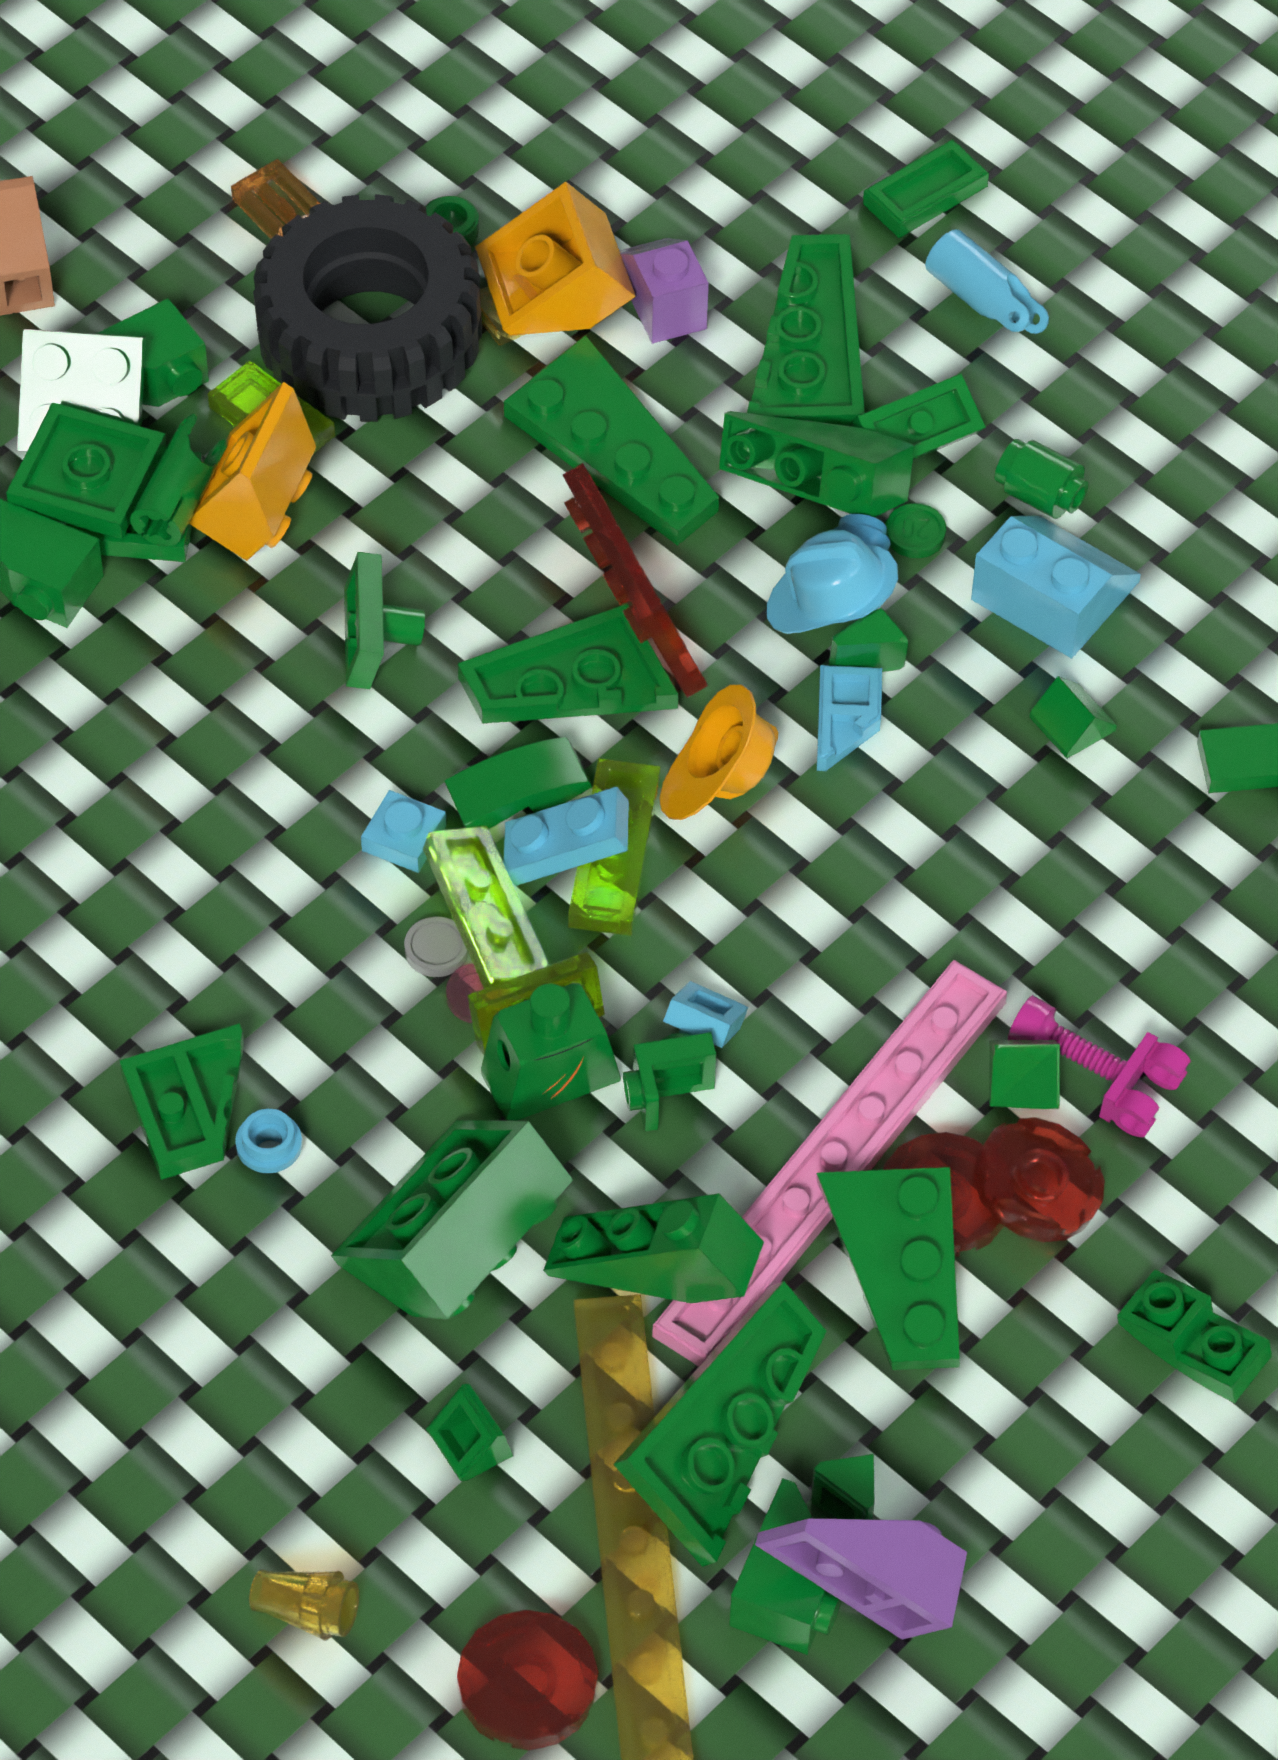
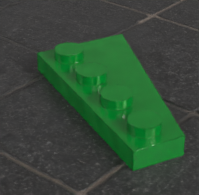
(593, 418)
(715, 1429)

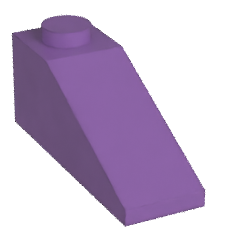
(884, 1569)

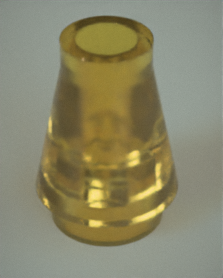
(308, 1600)

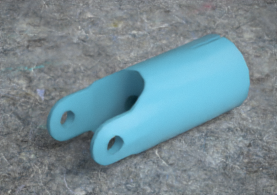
(984, 283)

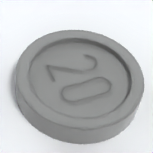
(435, 947)

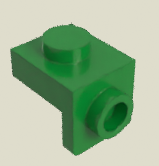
(668, 1068)

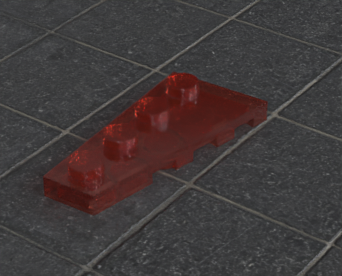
(628, 578)

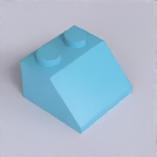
(1049, 582)

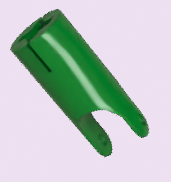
(175, 488)

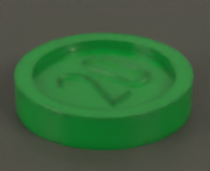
(916, 530)

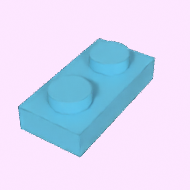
(566, 836)

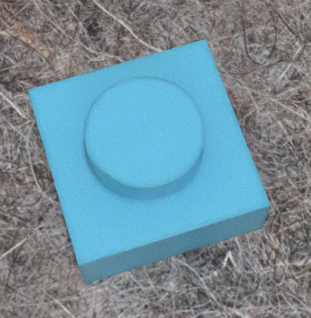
(401, 829)
(704, 1011)

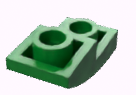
(526, 776)
(1185, 1333)

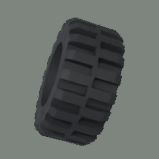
(359, 250)

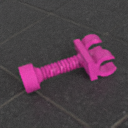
(1126, 1107)

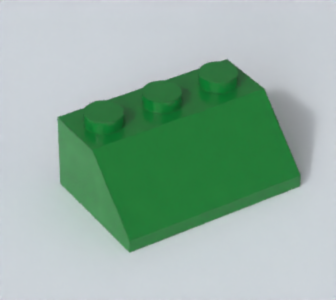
(455, 1217)

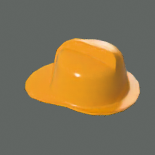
(722, 756)

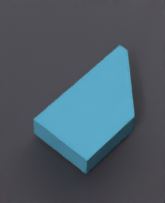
(847, 711)

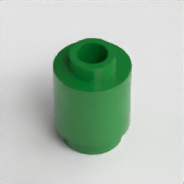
(1041, 478)

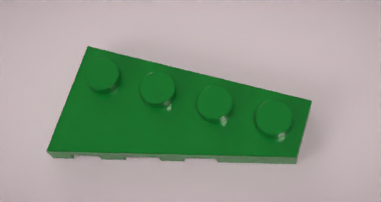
(812, 337)

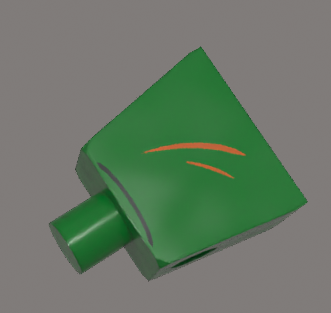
(547, 1052)

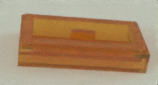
(257, 211)

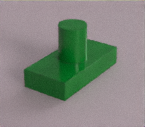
(372, 622)

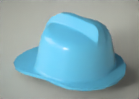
(831, 582)

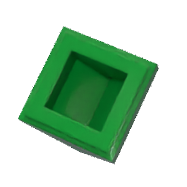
(1070, 717)
(468, 1435)
(845, 1487)

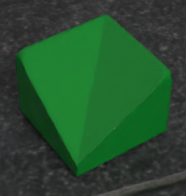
(1024, 1074)

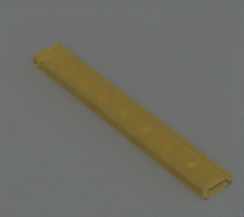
(631, 1536)

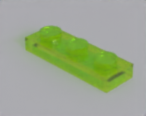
(609, 888)
(484, 904)

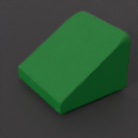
(870, 643)

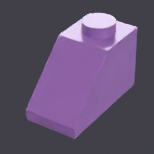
(667, 288)

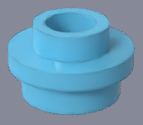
(265, 1126)

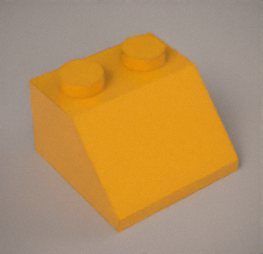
(566, 257)
(258, 476)

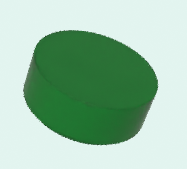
(459, 213)

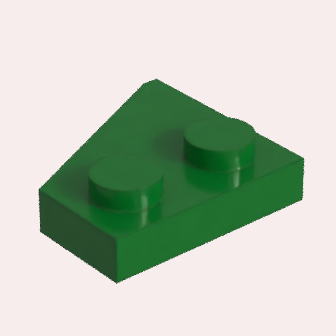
(186, 1098)

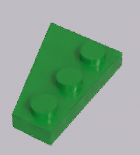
(569, 672)
(902, 1252)

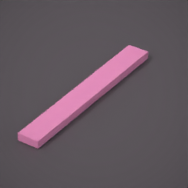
(847, 1139)

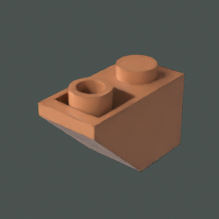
(23, 252)

